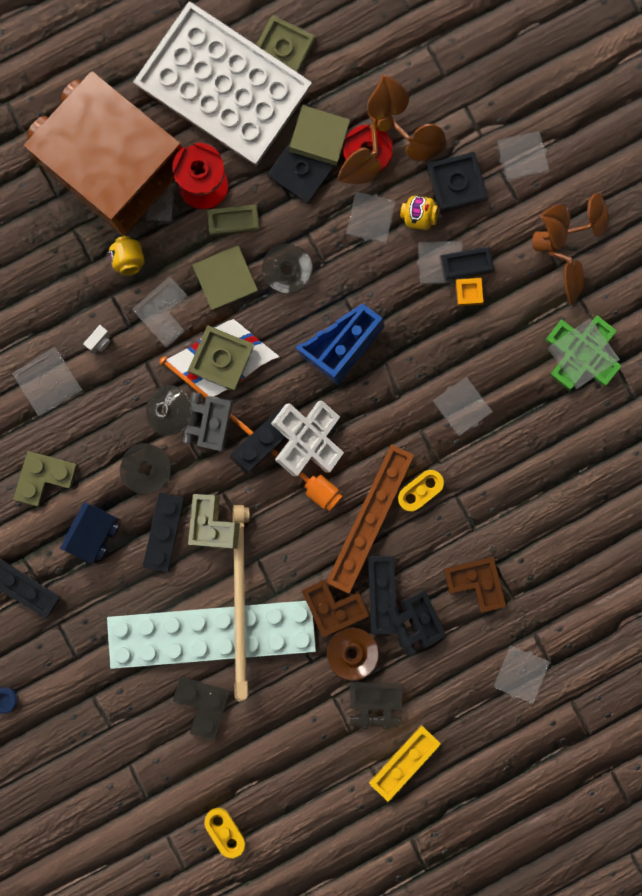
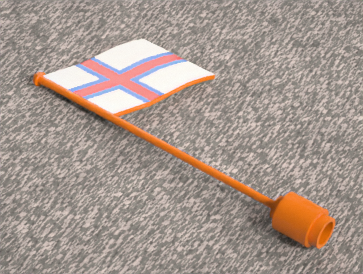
(318, 488)

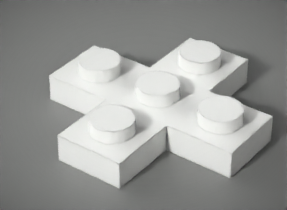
(307, 438)

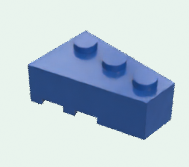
(343, 343)

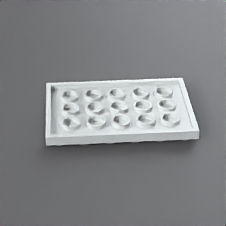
(222, 83)

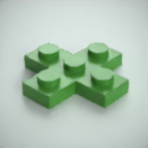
(561, 330)

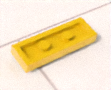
(404, 763)

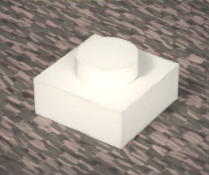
(98, 340)

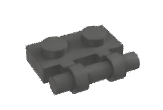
(214, 422)

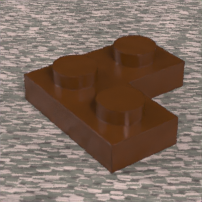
(481, 576)
(333, 615)

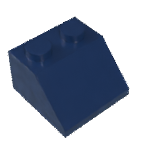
(90, 533)

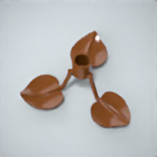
(389, 100)
(557, 222)

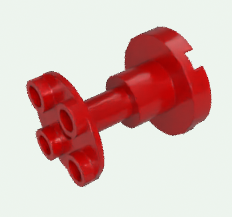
(200, 176)

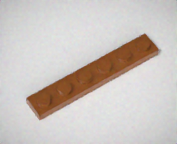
(370, 518)

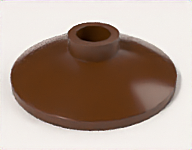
(355, 667)

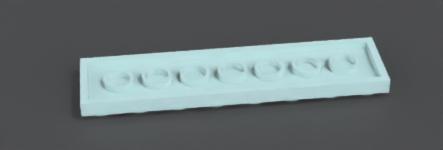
(209, 634)

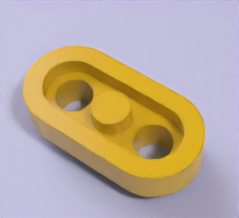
(420, 490)
(224, 832)

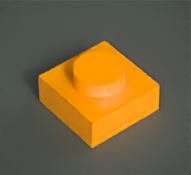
(469, 292)

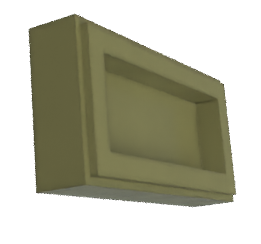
(233, 220)

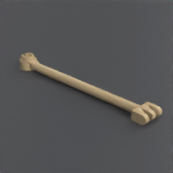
(241, 516)

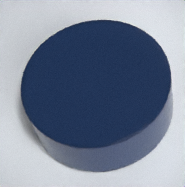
(8, 700)

